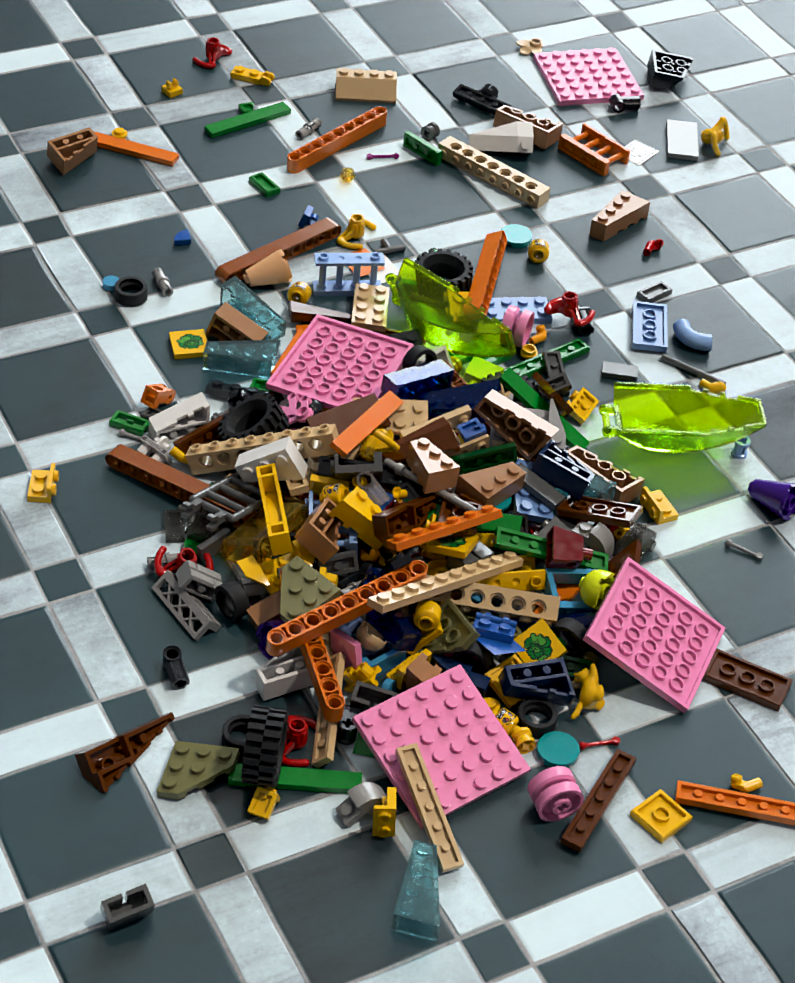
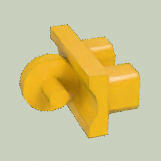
(363, 673)

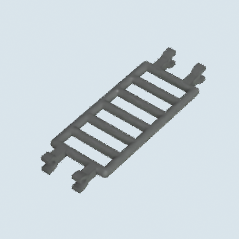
(219, 515)

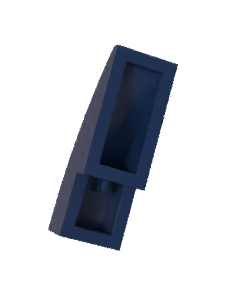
(480, 681)

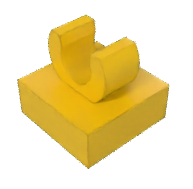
(172, 89)

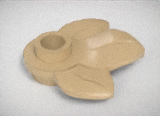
(533, 46)

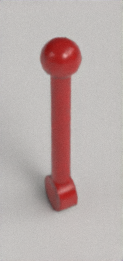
(615, 741)

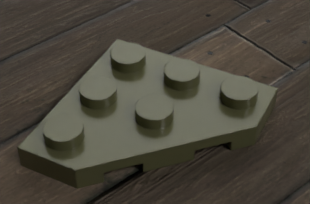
(303, 589)
(457, 631)
(195, 766)

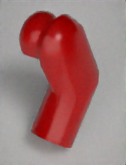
(652, 245)

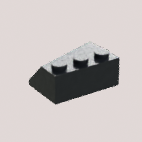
(666, 69)

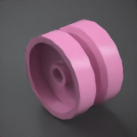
(519, 324)
(555, 793)

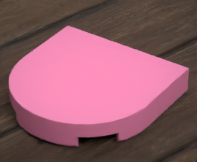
(346, 645)

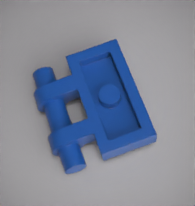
(495, 627)

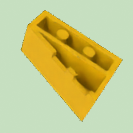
(357, 513)

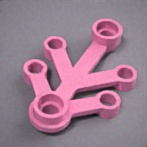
(300, 414)

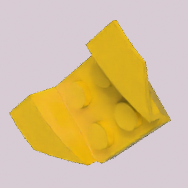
(267, 572)

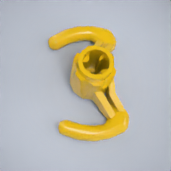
(716, 135)
(355, 230)
(377, 443)

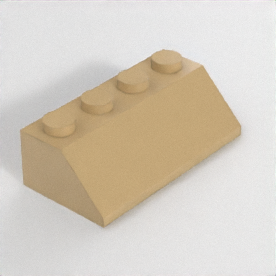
(366, 85)

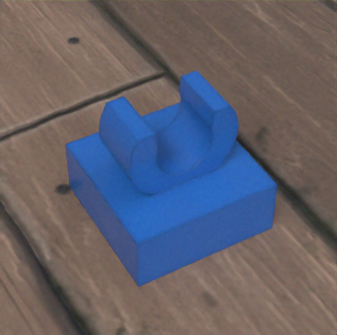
(307, 217)

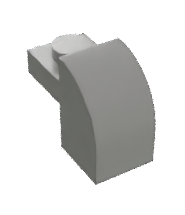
(597, 537)
(360, 801)

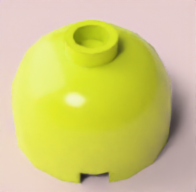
(595, 587)

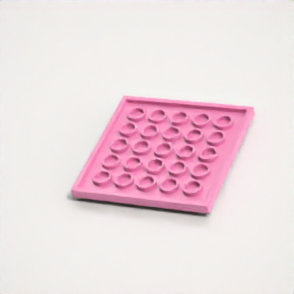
(586, 76)
(338, 363)
(655, 634)
(456, 735)

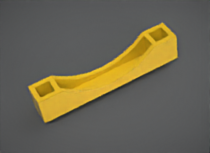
(274, 509)

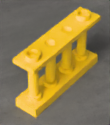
(520, 578)

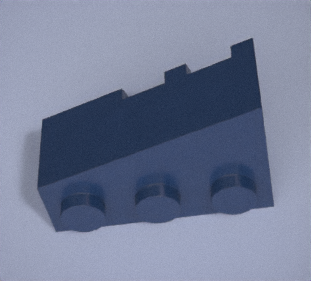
(562, 471)
(538, 680)

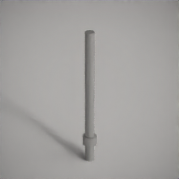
(402, 470)

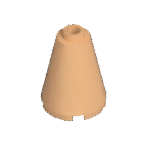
(269, 271)

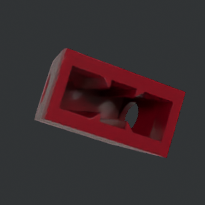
(565, 549)

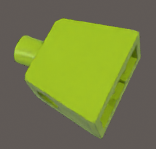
(480, 369)

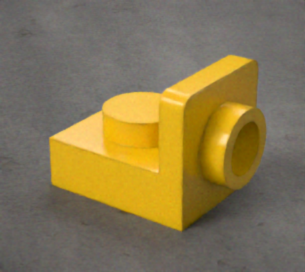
(263, 802)

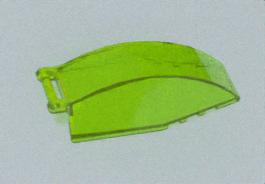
(445, 315)
(678, 417)

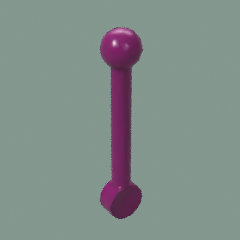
(370, 156)

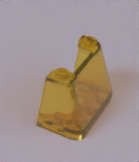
(253, 536)

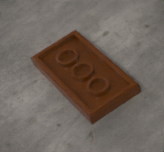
(345, 414)
(600, 510)
(747, 679)

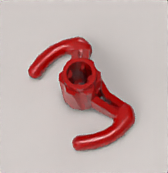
(214, 50)
(568, 307)
(182, 556)
(297, 738)

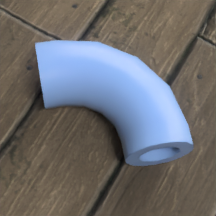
(690, 337)

